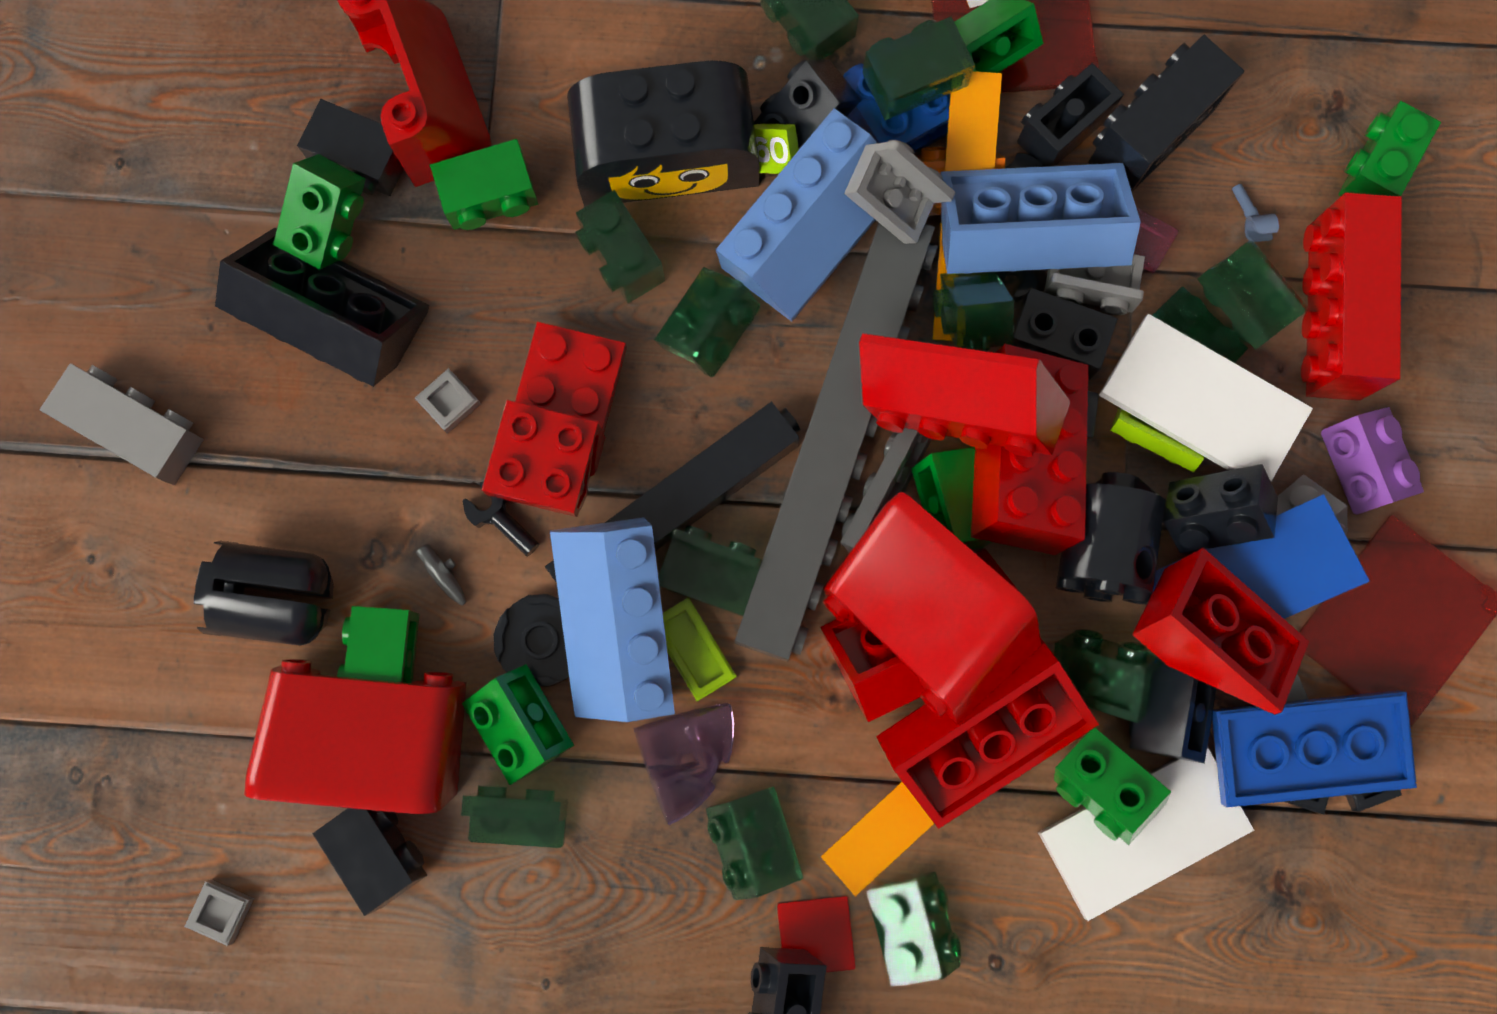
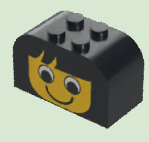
(663, 131)

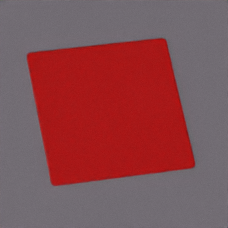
(820, 929)

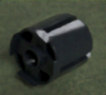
(242, 566)

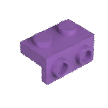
(1372, 460)

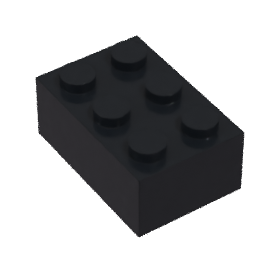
(1166, 110)

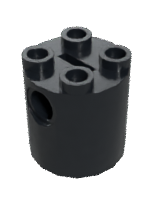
(1119, 542)

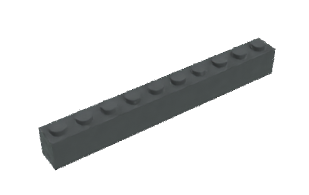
(831, 452)

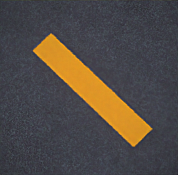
(970, 142)
(877, 839)

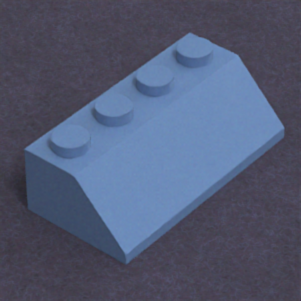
(1039, 218)
(801, 220)
(613, 620)

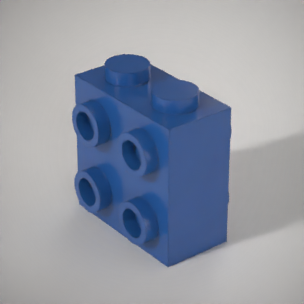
(915, 127)

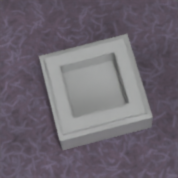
(447, 400)
(219, 912)

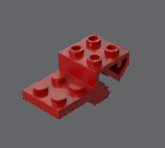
(558, 421)

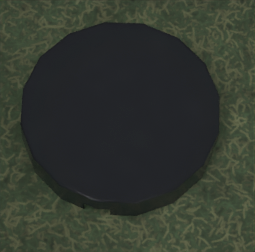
(533, 636)

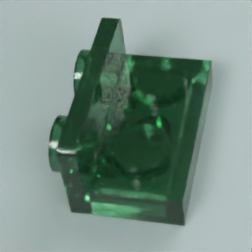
(1108, 673)

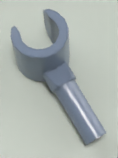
(1257, 226)

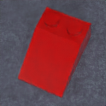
(1221, 632)

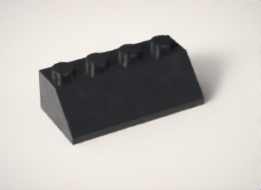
(325, 312)

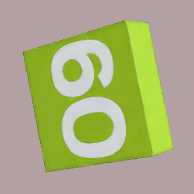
(775, 146)

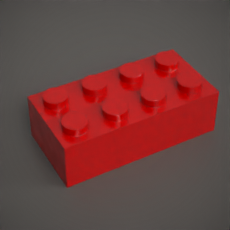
(1353, 297)
(1038, 498)

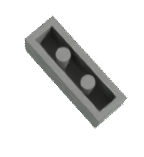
(123, 422)

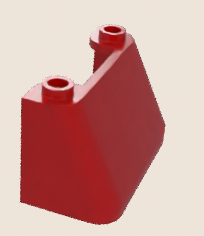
(440, 110)
(934, 607)
(357, 741)

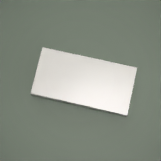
(1204, 399)
(1183, 832)

